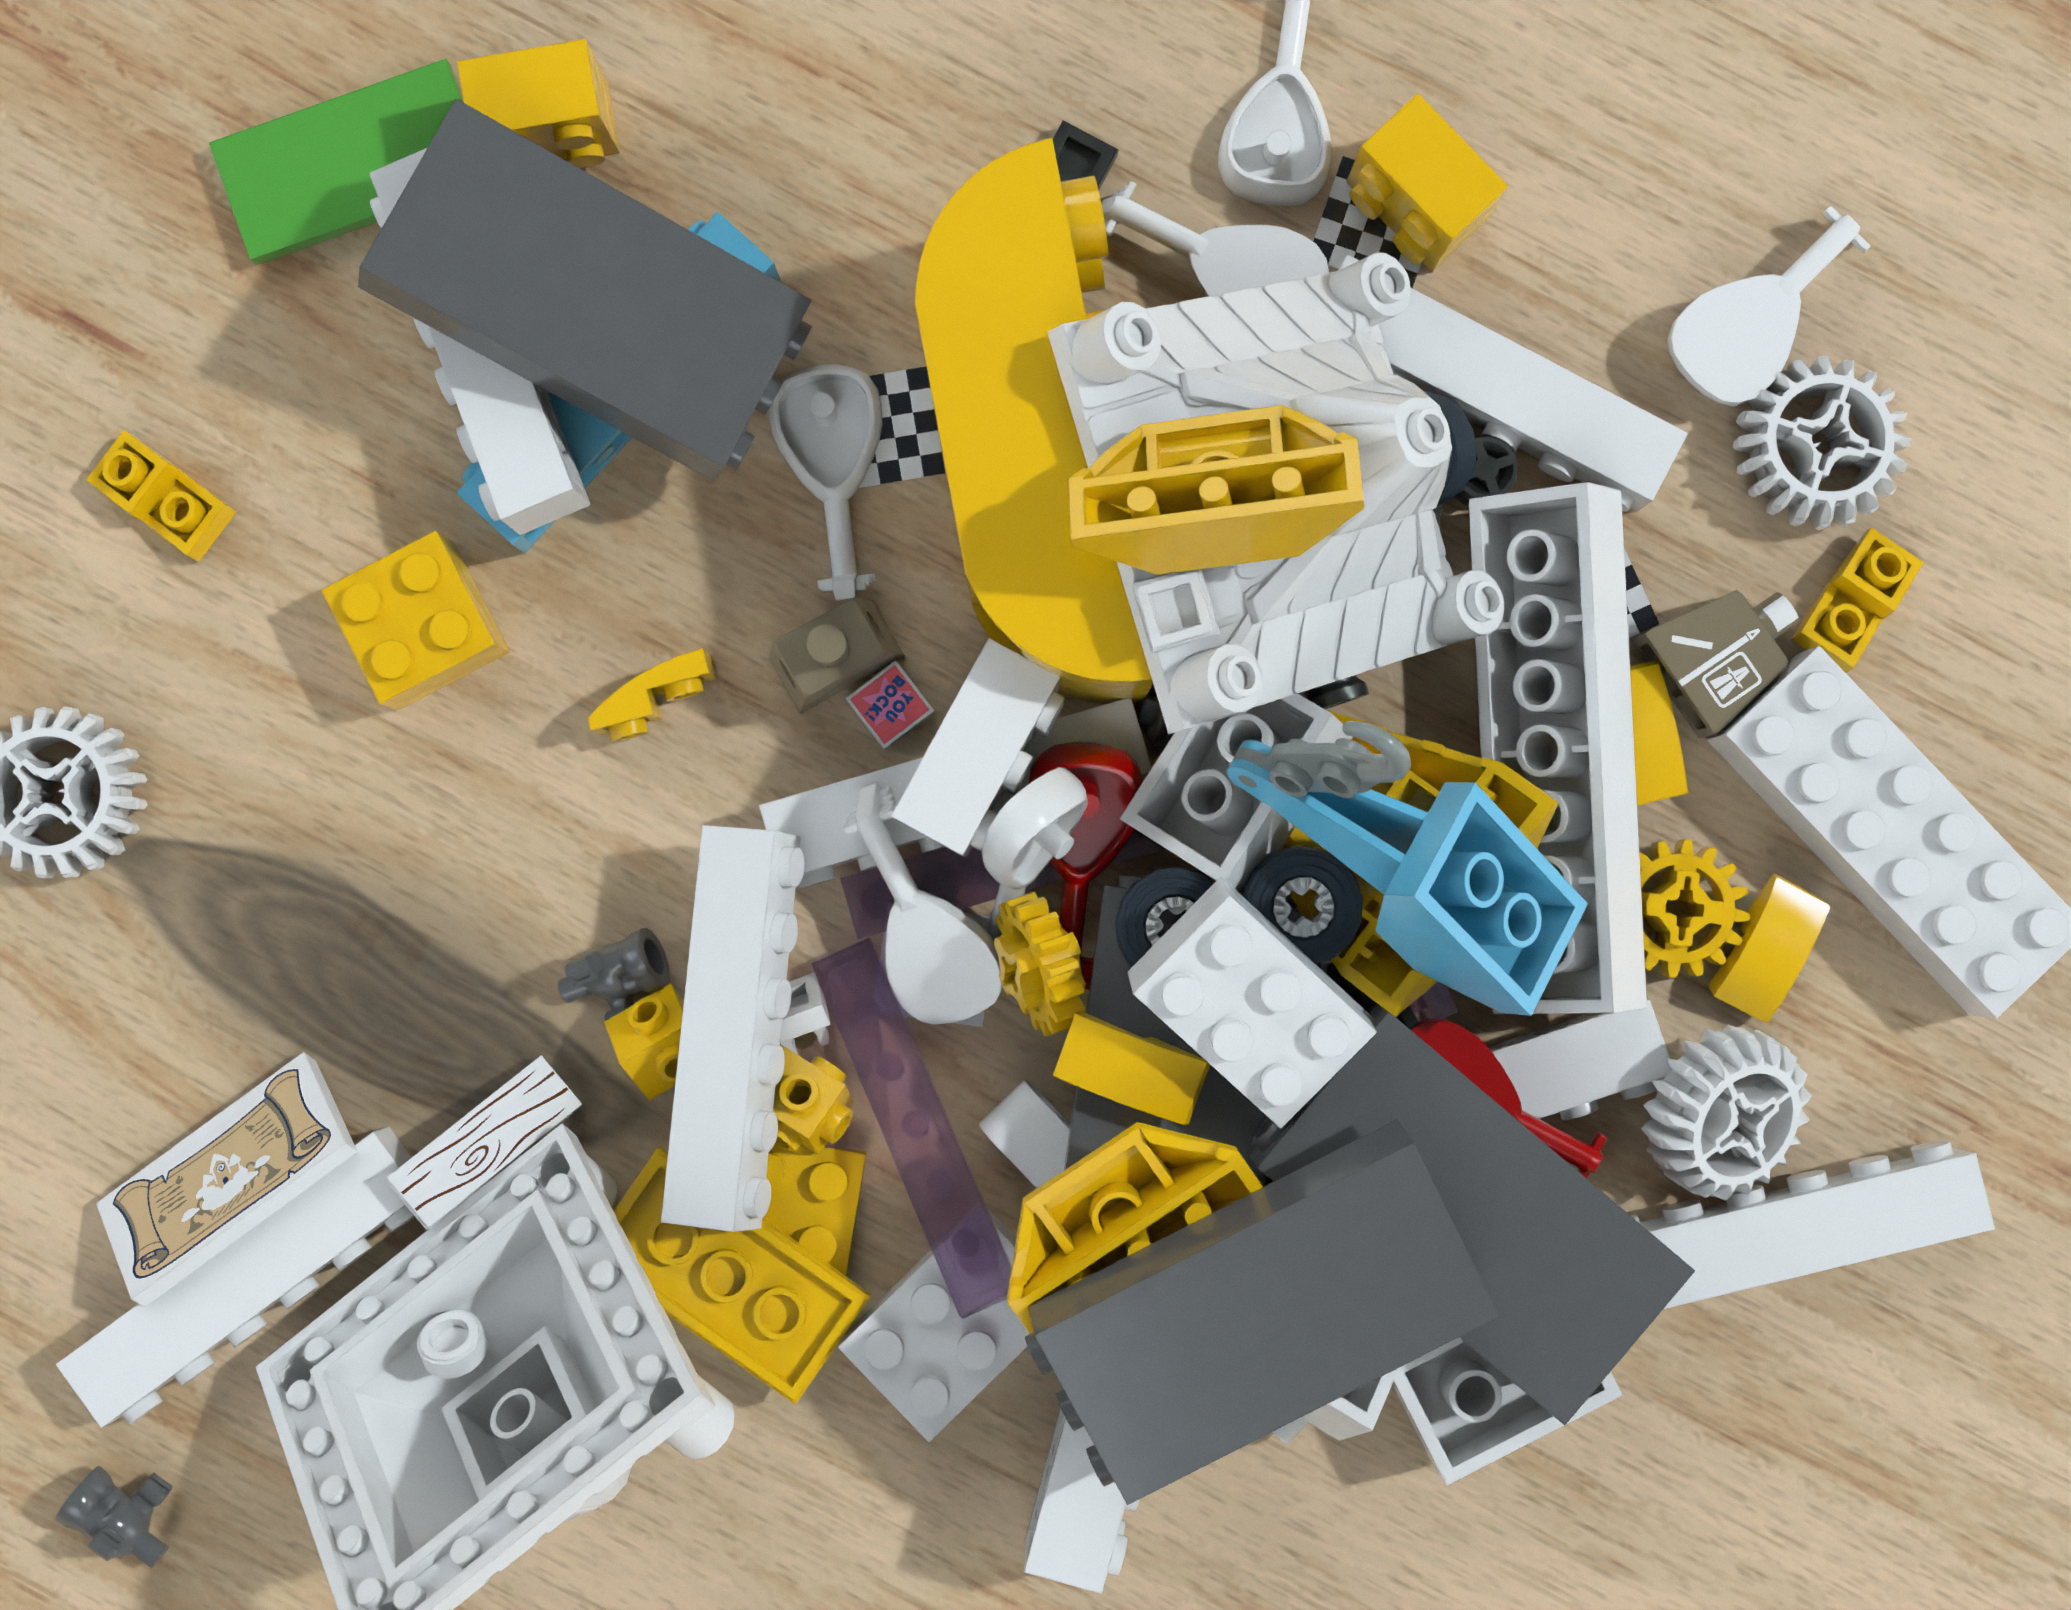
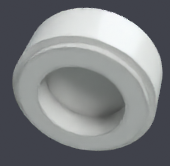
(452, 1344)

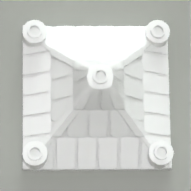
(1367, 588)
(445, 1481)

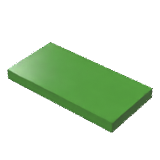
(310, 169)

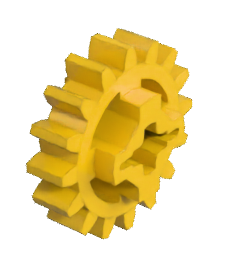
(1682, 884)
(1039, 963)

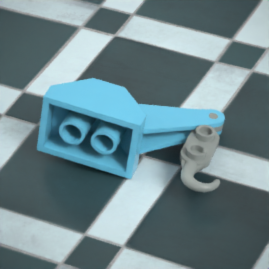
(1457, 882)

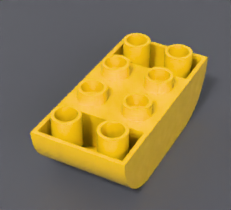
(988, 288)

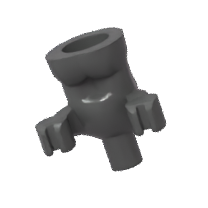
(617, 971)
(113, 1520)

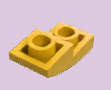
(161, 495)
(1858, 599)
(636, 704)
(1656, 738)
(1773, 948)
(1131, 1069)

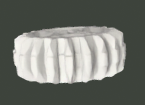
(1871, 453)
(96, 760)
(1726, 1112)

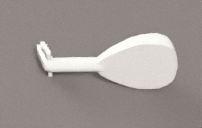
(1278, 135)
(1224, 256)
(1743, 331)
(828, 434)
(1031, 832)
(935, 953)

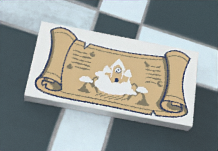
(225, 1179)

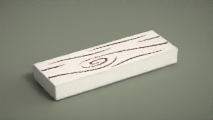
(483, 1142)

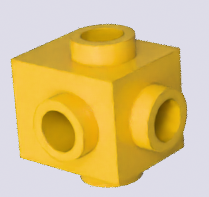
(649, 1040)
(811, 1103)

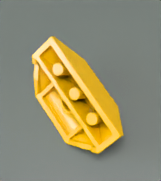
(1216, 491)
(1117, 1204)

